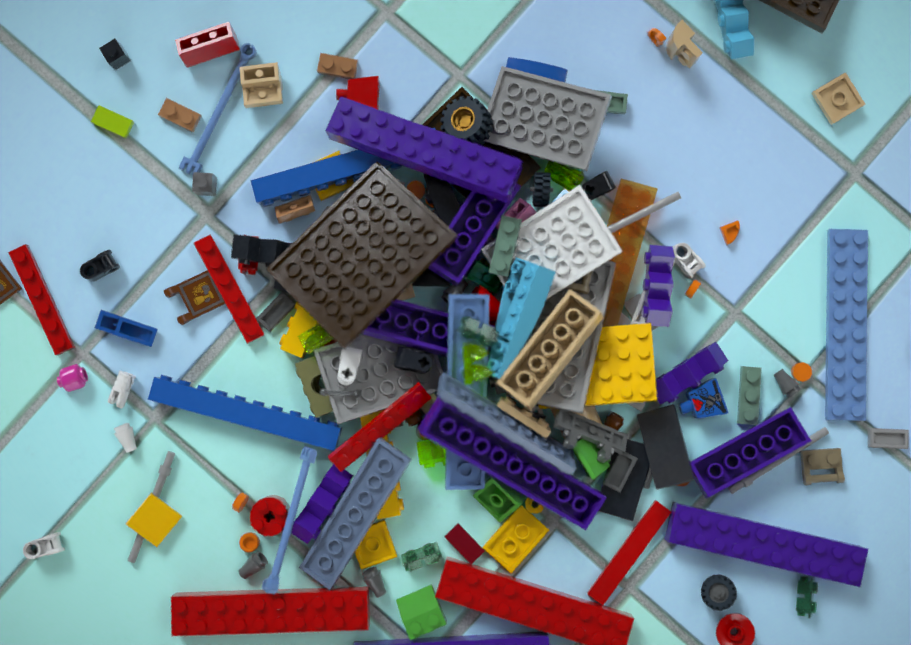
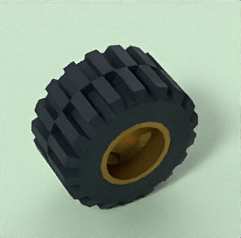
(467, 120)

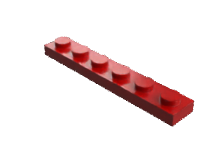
(228, 289)
(41, 299)
(379, 427)

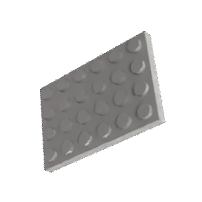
(546, 117)
(375, 377)

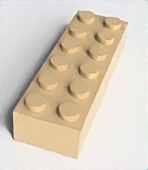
(550, 349)

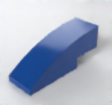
(538, 68)
(126, 328)

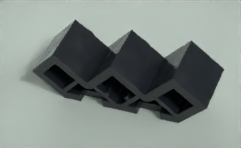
(256, 250)

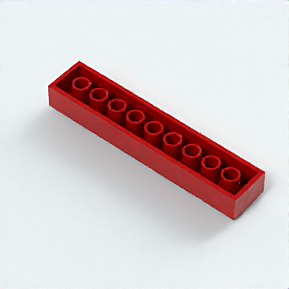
(532, 605)
(270, 613)

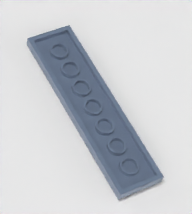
(487, 412)
(355, 513)

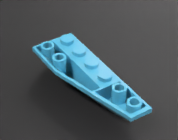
(518, 311)

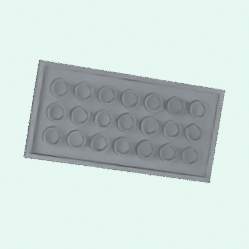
(572, 384)

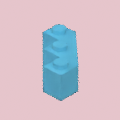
(734, 21)

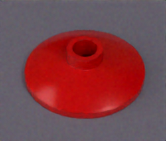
(745, 630)

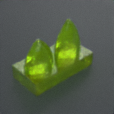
(564, 176)
(314, 338)
(474, 372)

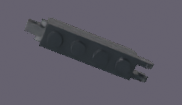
(442, 197)

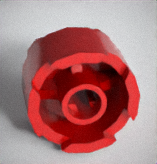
(260, 521)

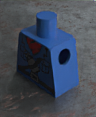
(704, 400)

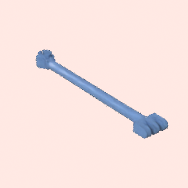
(192, 162)
(271, 584)

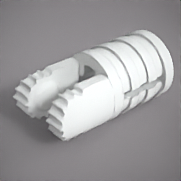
(121, 388)

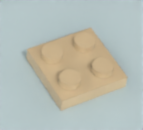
(838, 98)

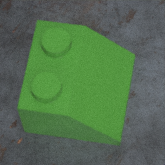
(587, 456)
(499, 498)
(421, 612)

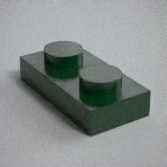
(480, 274)

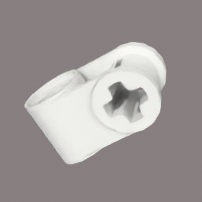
(688, 260)
(348, 362)
(47, 546)

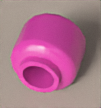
(72, 378)

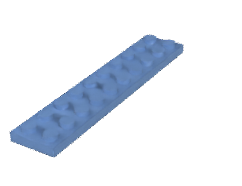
(846, 324)
(459, 472)

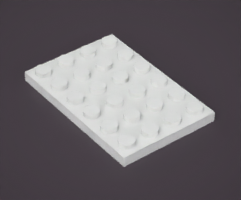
(564, 238)

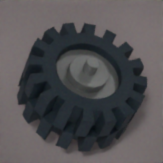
(541, 189)
(718, 592)

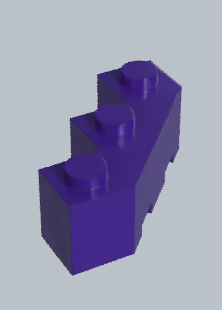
(658, 285)
(690, 373)
(321, 504)

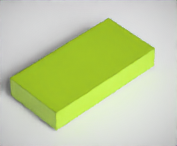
(112, 121)

